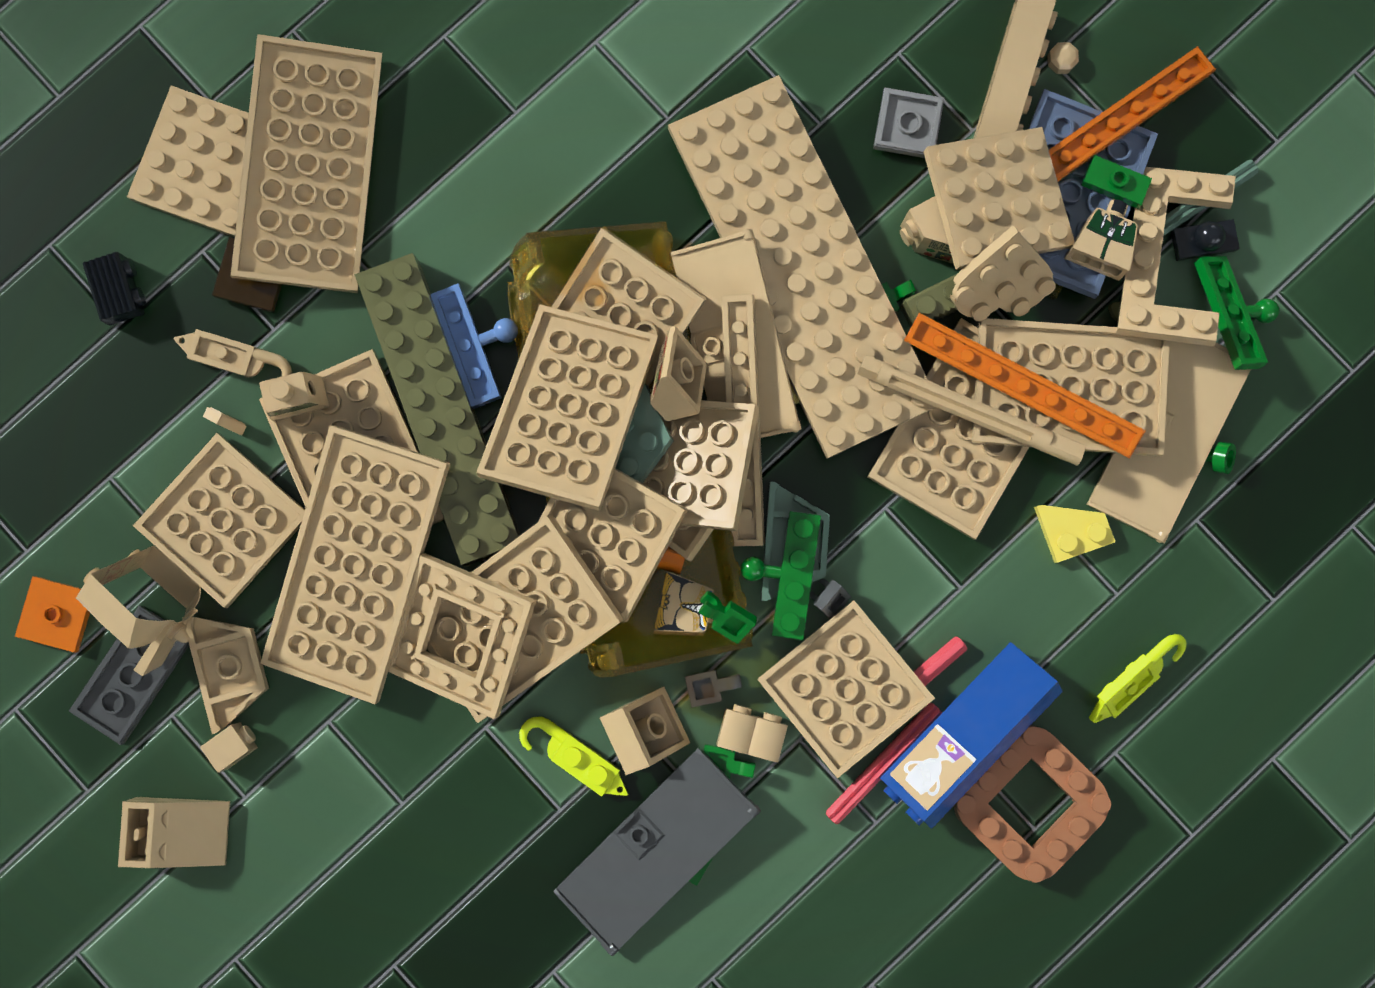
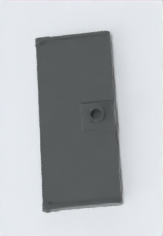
(656, 851)

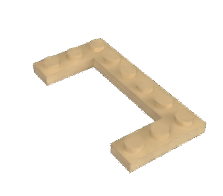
(1137, 310)

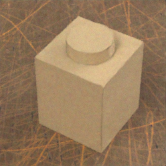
(229, 746)

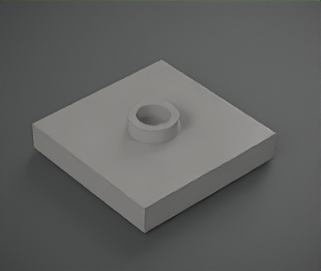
(908, 122)

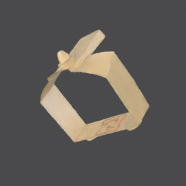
(124, 625)

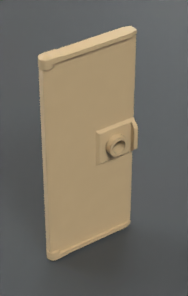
(729, 269)
(1153, 489)

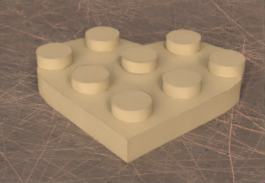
(1004, 277)

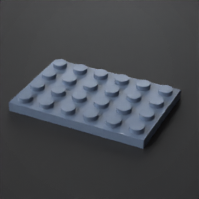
(1059, 119)

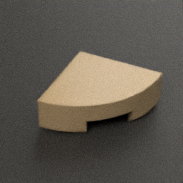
(224, 420)

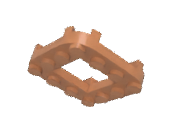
(1067, 832)

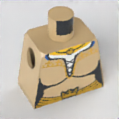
(680, 607)

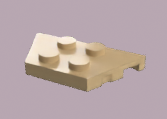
(226, 668)

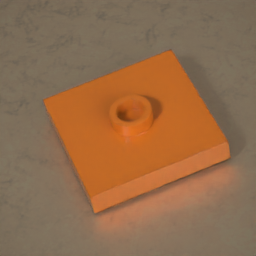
(53, 615)

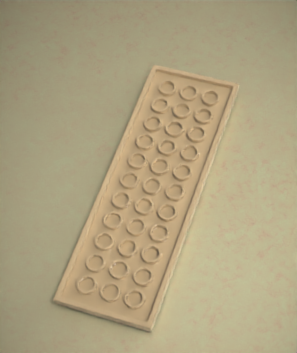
(824, 295)

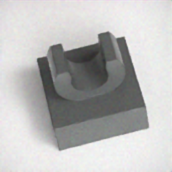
(831, 599)

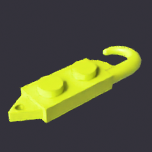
(1135, 679)
(576, 758)

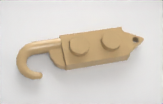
(229, 354)

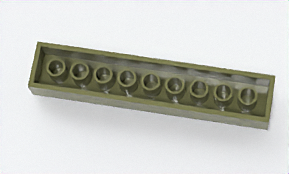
(437, 405)

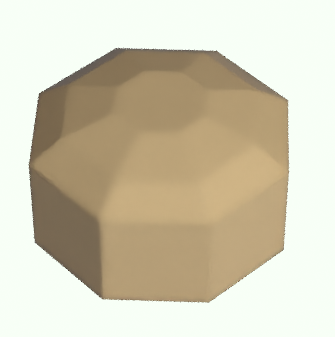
(1063, 58)

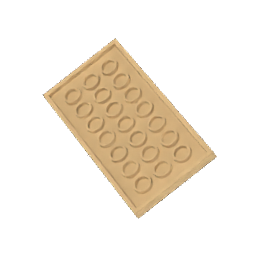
(306, 164)
(354, 563)

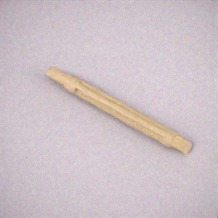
(972, 410)

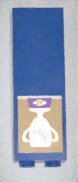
(970, 735)

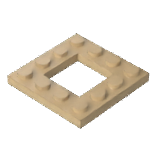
(511, 616)

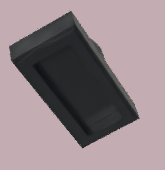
(1205, 239)

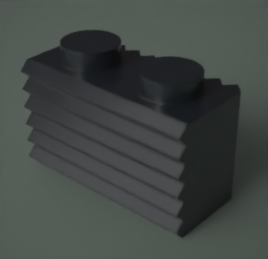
(114, 288)

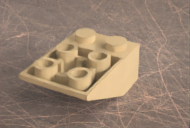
(173, 833)

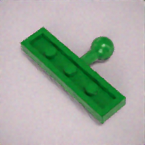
(1234, 315)
(793, 575)

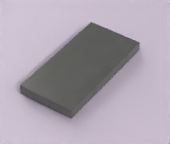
(117, 694)

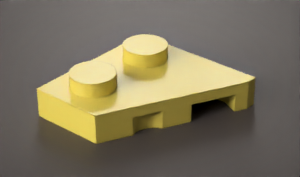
(1073, 531)

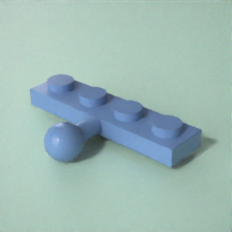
(468, 345)

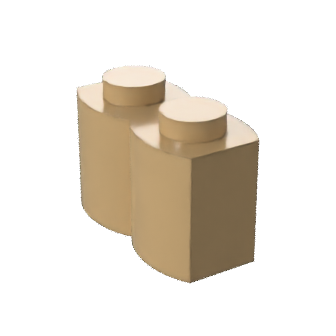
(752, 734)

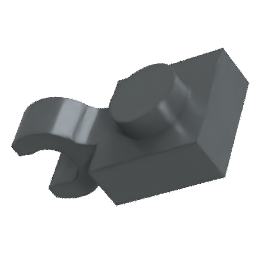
(707, 688)

